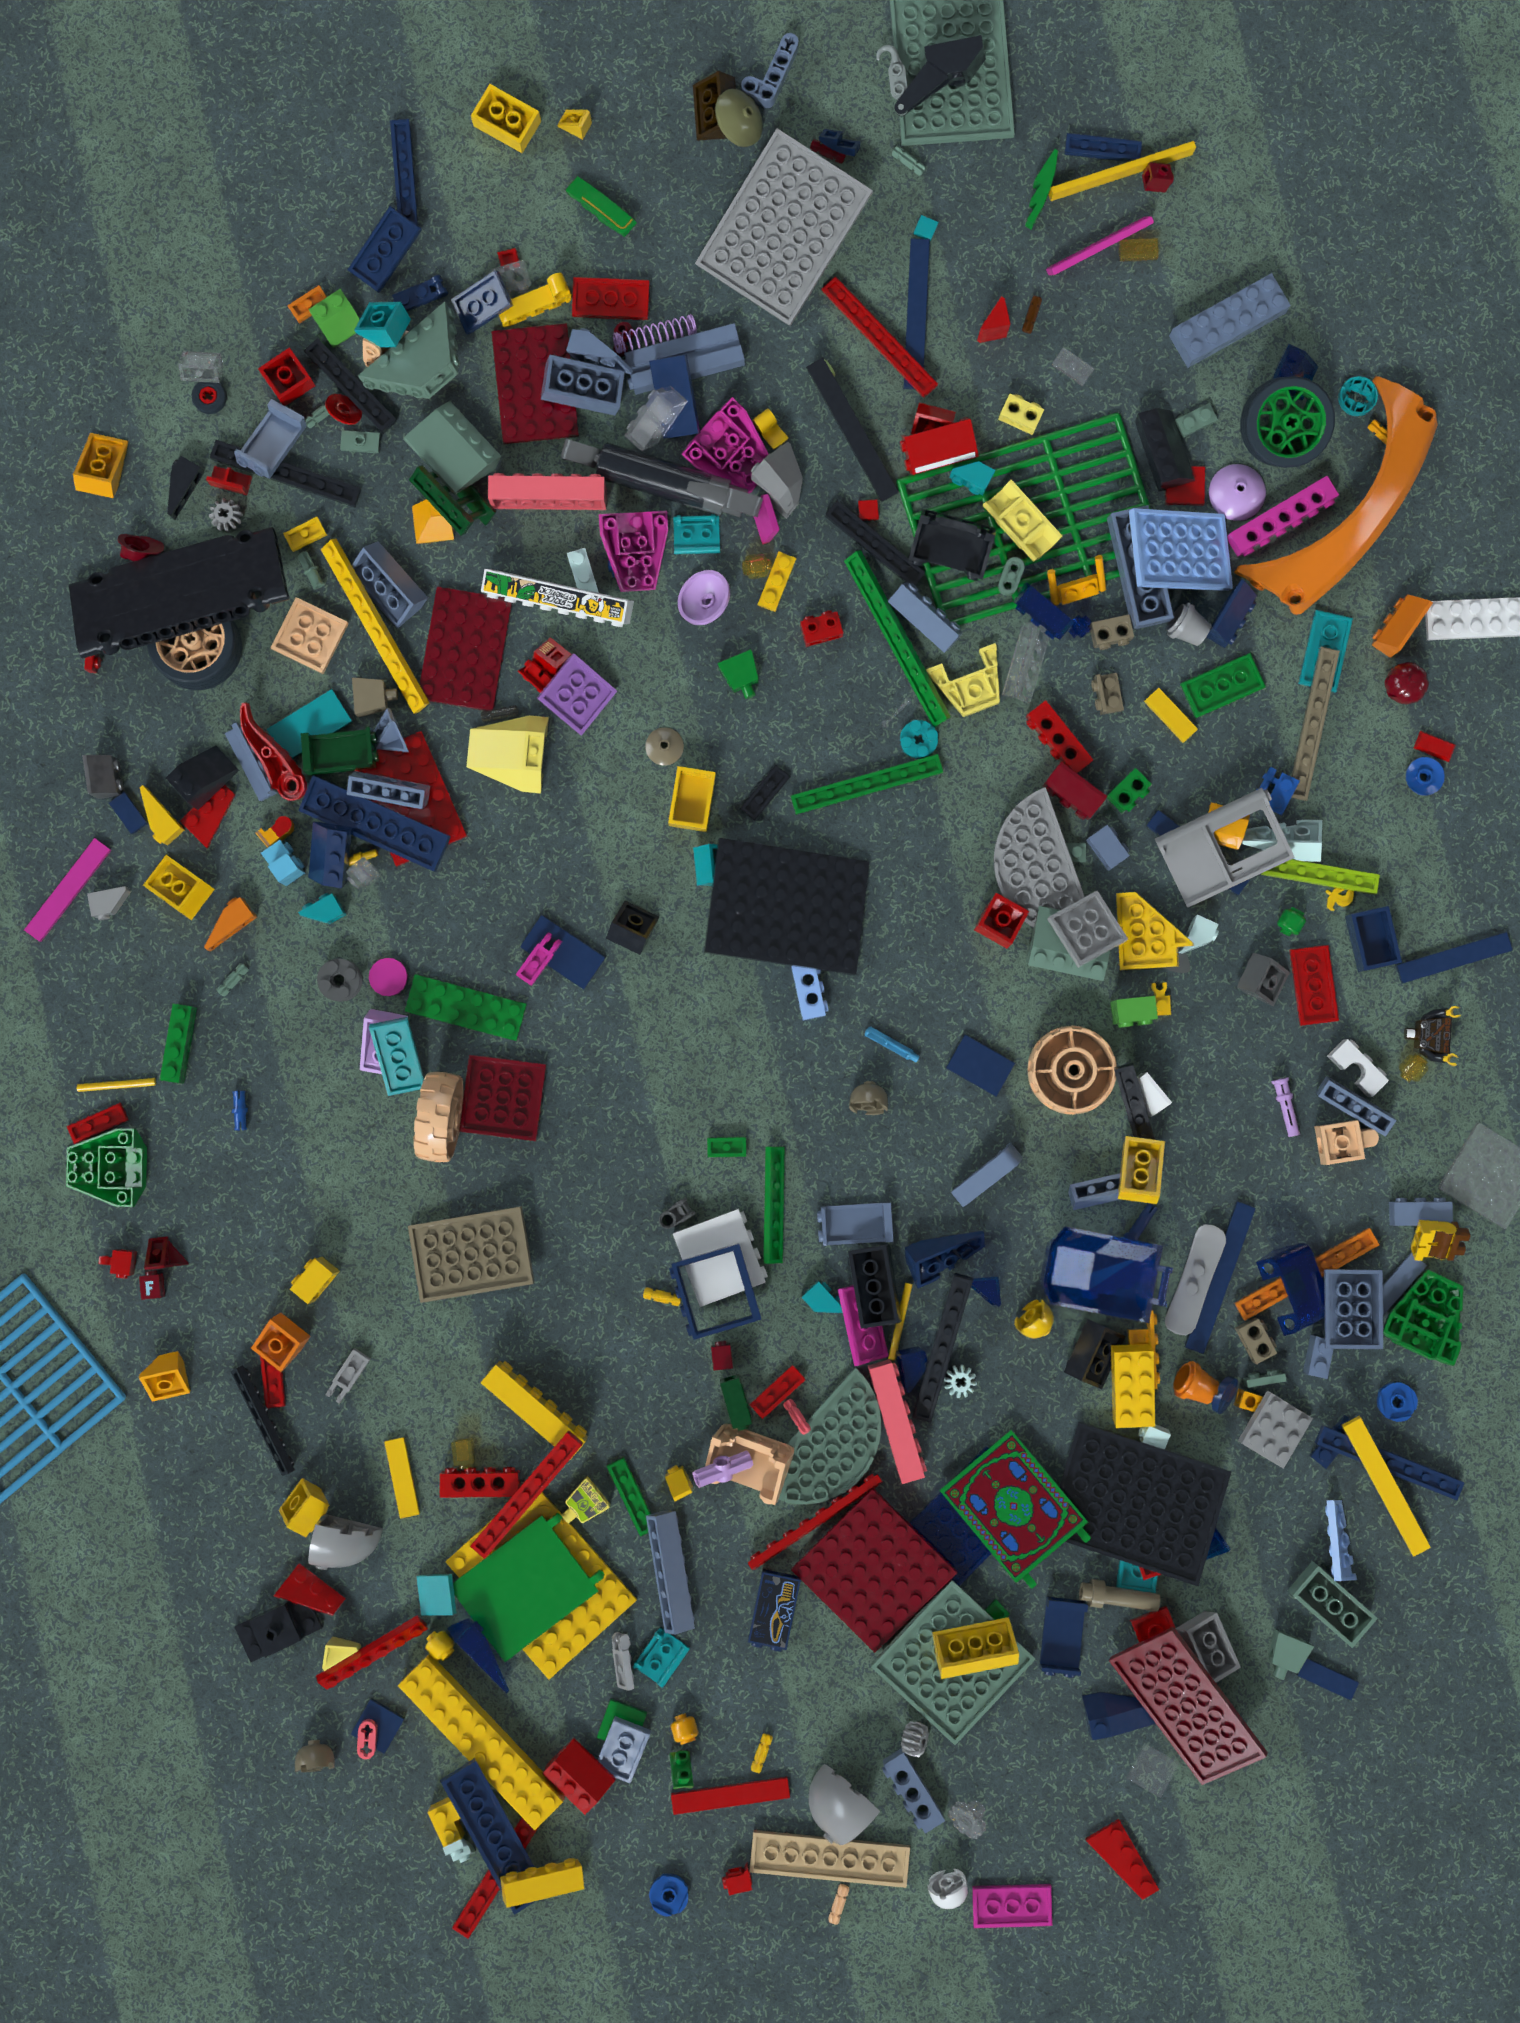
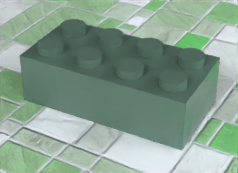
(1332, 1604)

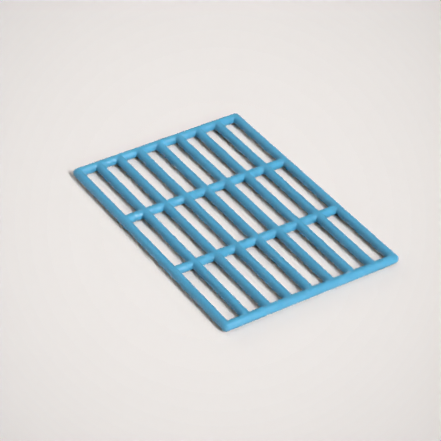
(25, 1402)

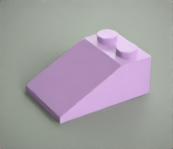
(369, 1059)

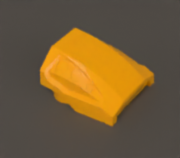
(1231, 834)

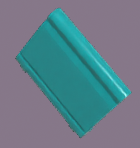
(696, 534)
(661, 1657)

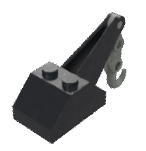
(946, 64)

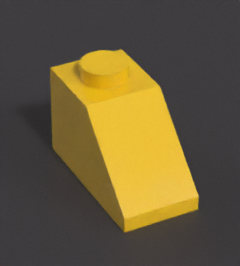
(678, 1482)

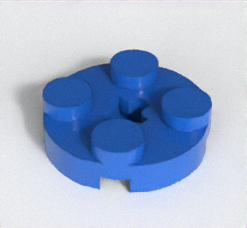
(1405, 1408)
(672, 1905)

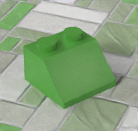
(335, 318)

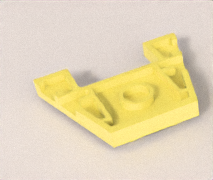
(973, 691)

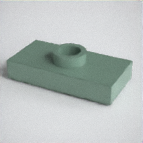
(360, 441)

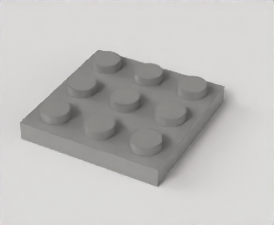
(1087, 929)
(1275, 1429)

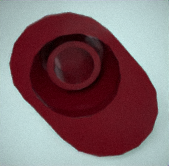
(138, 547)

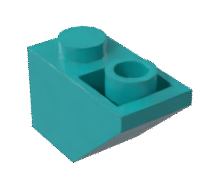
(973, 476)
(325, 910)
(821, 1300)

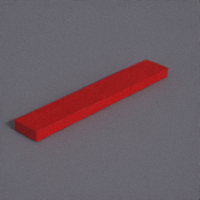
(730, 1795)

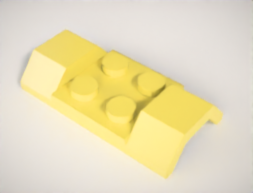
(1022, 521)

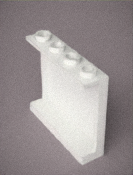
(719, 1275)

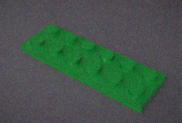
(465, 1007)

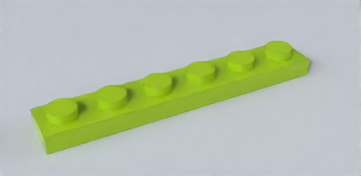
(1326, 876)

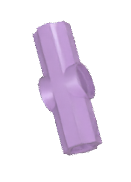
(722, 1469)

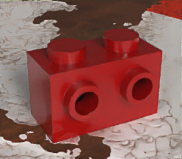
(821, 628)

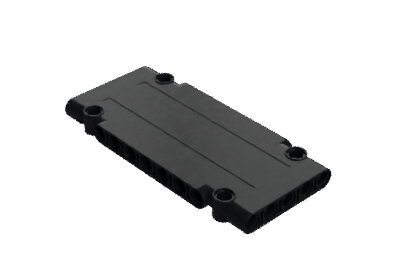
(177, 592)

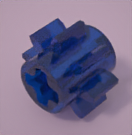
(1080, 626)

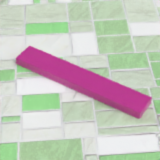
(1099, 245)
(67, 890)

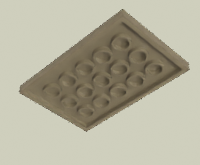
(471, 1254)

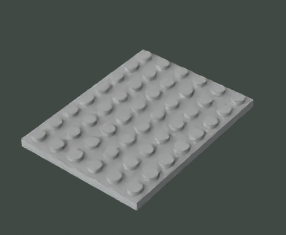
(783, 227)

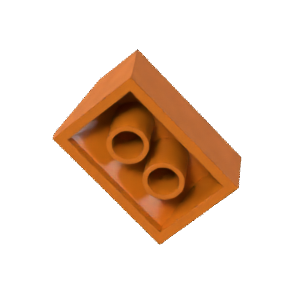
(1400, 624)

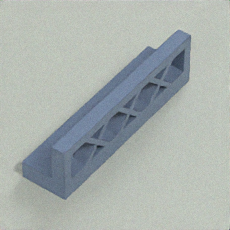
(250, 763)

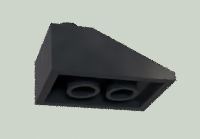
(202, 776)

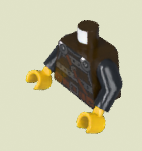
(1433, 1035)

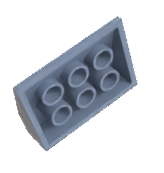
(1353, 1309)

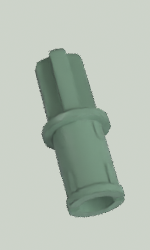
(310, 570)

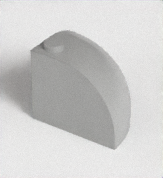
(341, 1542)
(838, 1807)

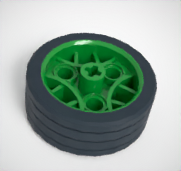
(1287, 421)

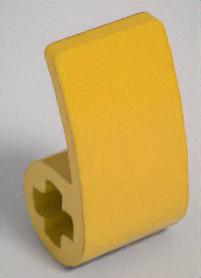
(768, 428)

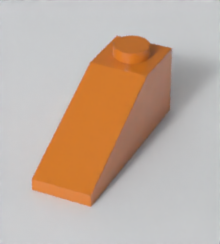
(231, 920)

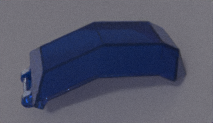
(1103, 1274)

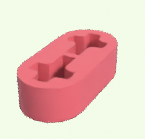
(372, 1739)

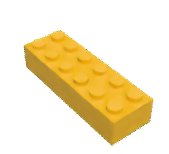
(530, 1404)

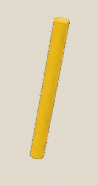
(116, 1084)
(899, 1326)

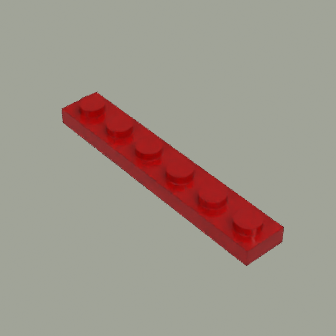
(372, 1652)

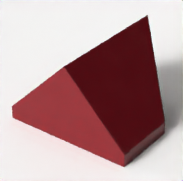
(162, 1254)

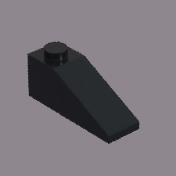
(183, 481)

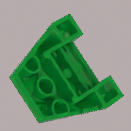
(1428, 1319)

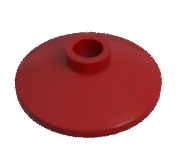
(343, 409)

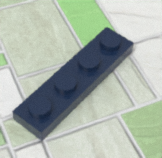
(1102, 147)

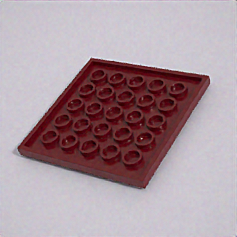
(874, 1570)

